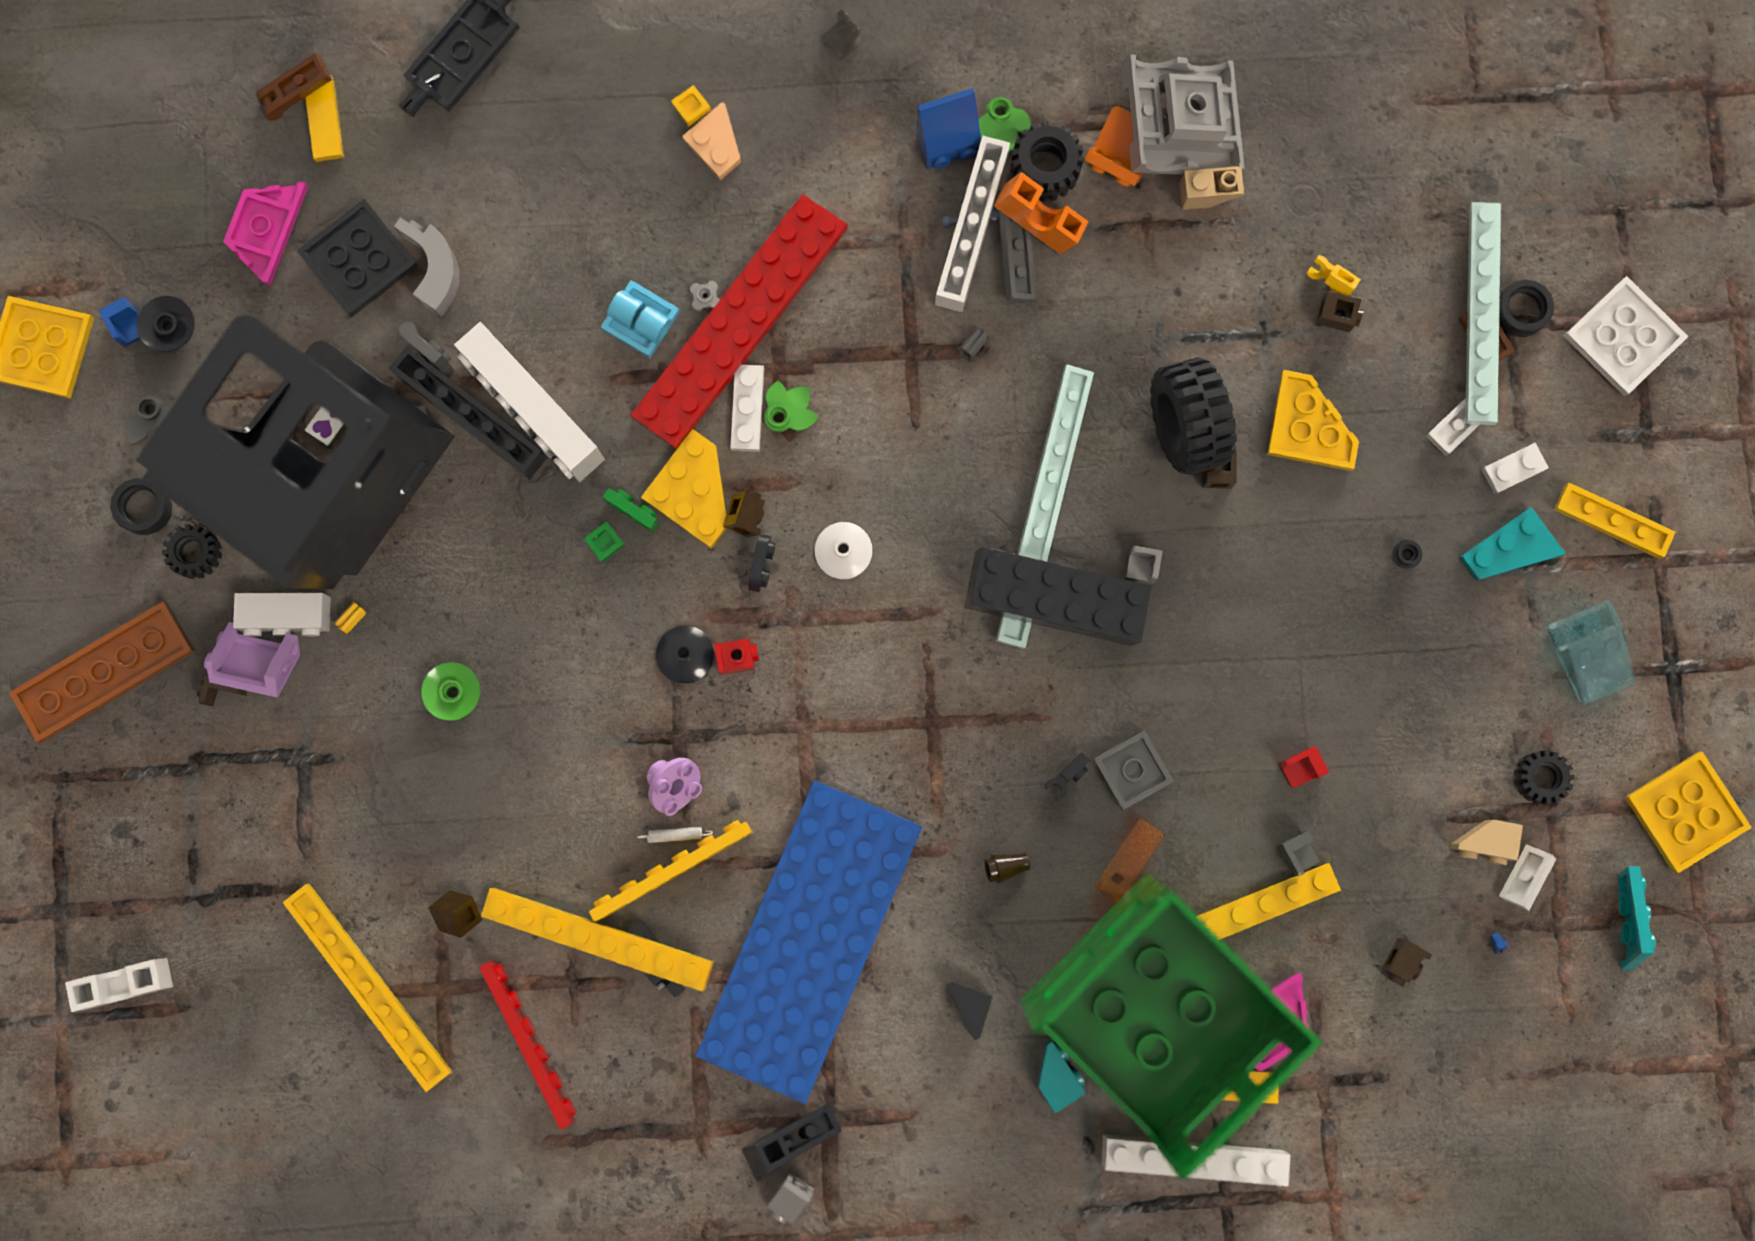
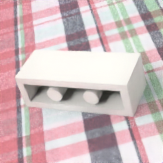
(281, 613)

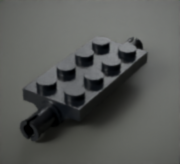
(459, 54)

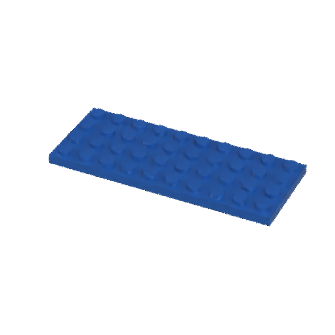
(809, 942)

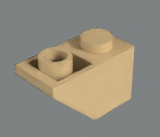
(1210, 187)
(1491, 839)

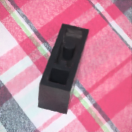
(790, 1140)

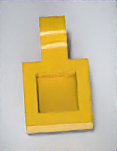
(1336, 277)

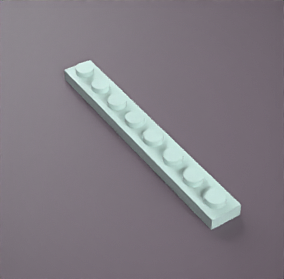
(1483, 314)

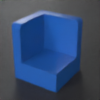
(121, 321)

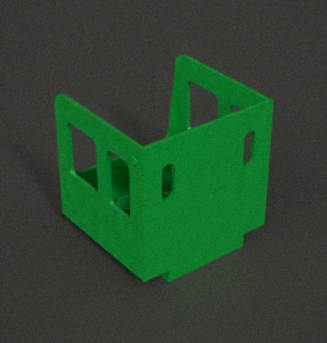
(1167, 1021)

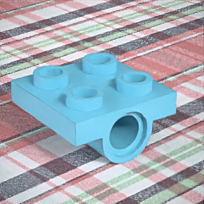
(639, 318)

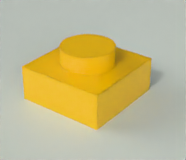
(691, 106)

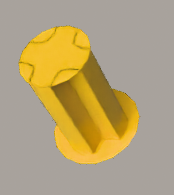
(350, 618)

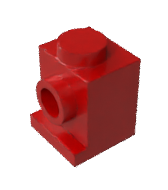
(727, 665)

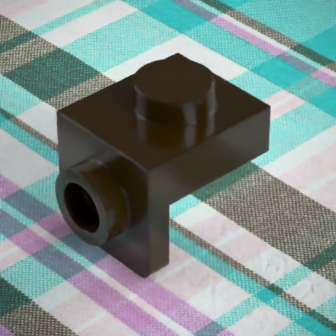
(208, 691)

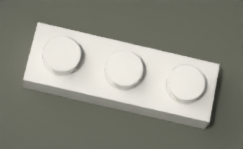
(747, 408)

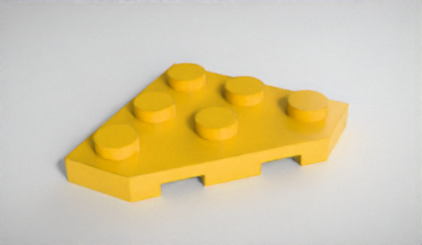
(1309, 426)
(691, 490)

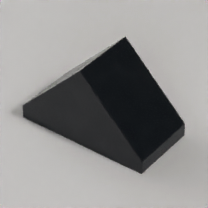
(972, 1006)

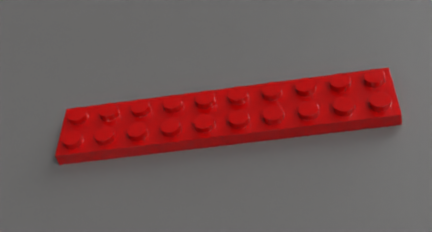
(739, 321)

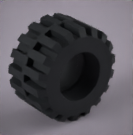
(1052, 140)

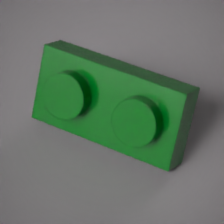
(622, 502)

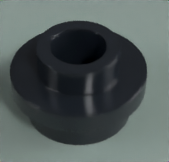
(1413, 548)

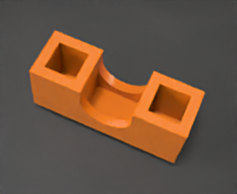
(1055, 227)

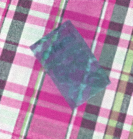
(1593, 651)

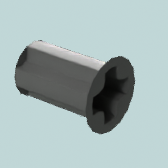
(973, 344)

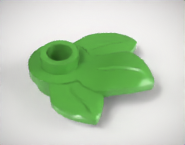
(1005, 126)
(791, 405)

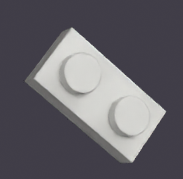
(1451, 430)
(1514, 468)
(1527, 877)

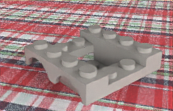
(1196, 137)

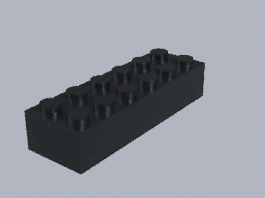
(1057, 596)

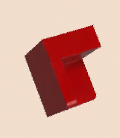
(1303, 767)

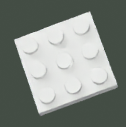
(1625, 336)

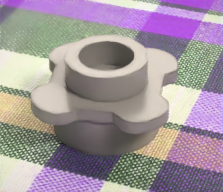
(704, 303)

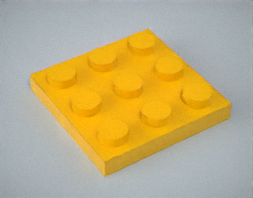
(42, 346)
(1688, 812)

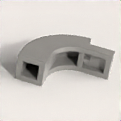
(442, 276)

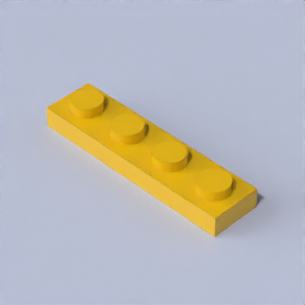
(1614, 521)

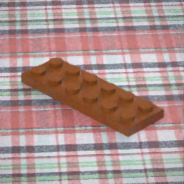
(101, 672)

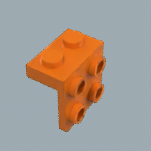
(1112, 148)

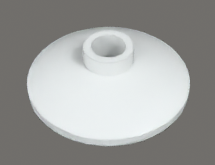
(848, 564)

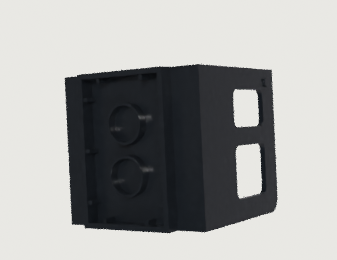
(266, 491)

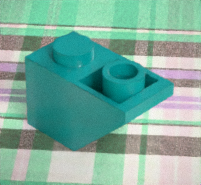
(1056, 1080)

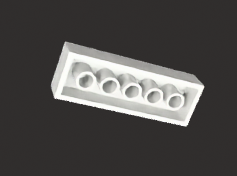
(528, 400)

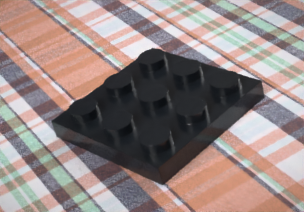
(357, 258)

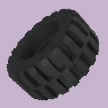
(1193, 416)

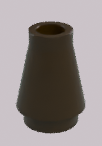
(1004, 866)

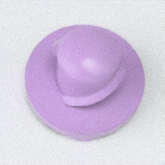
(673, 784)

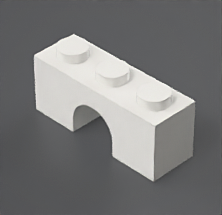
(119, 984)

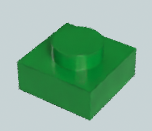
(604, 542)

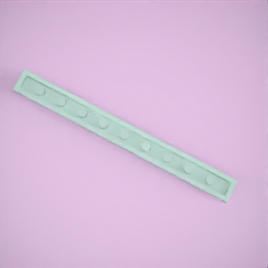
(1050, 483)

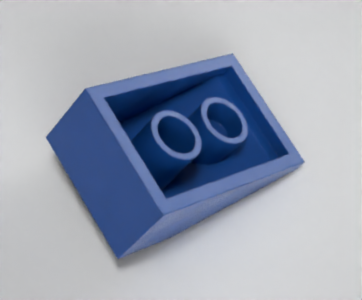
(948, 129)

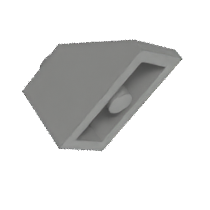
(790, 1199)

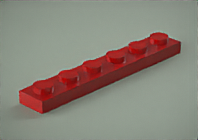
(534, 1054)

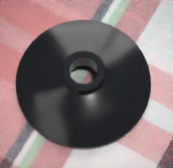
(155, 317)
(695, 665)

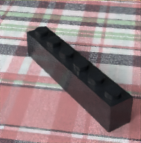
(468, 413)

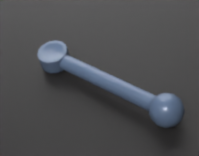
(948, 221)

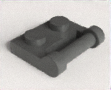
(427, 350)

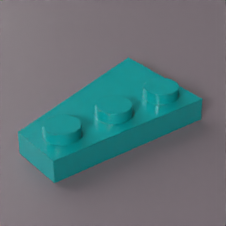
(1636, 928)

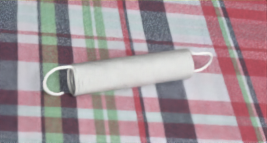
(674, 834)

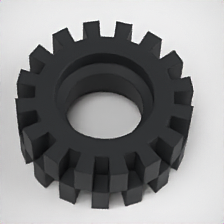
(180, 539)
(1561, 777)

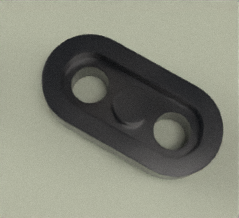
(759, 575)

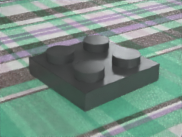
(1133, 770)

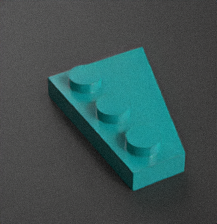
(1513, 546)

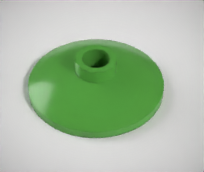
(437, 686)

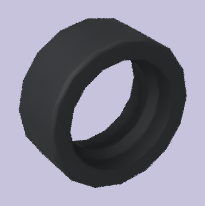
(1541, 296)
(119, 502)

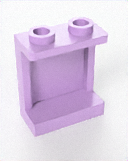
(251, 662)

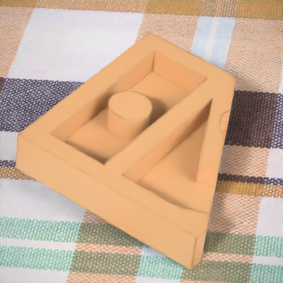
(714, 142)

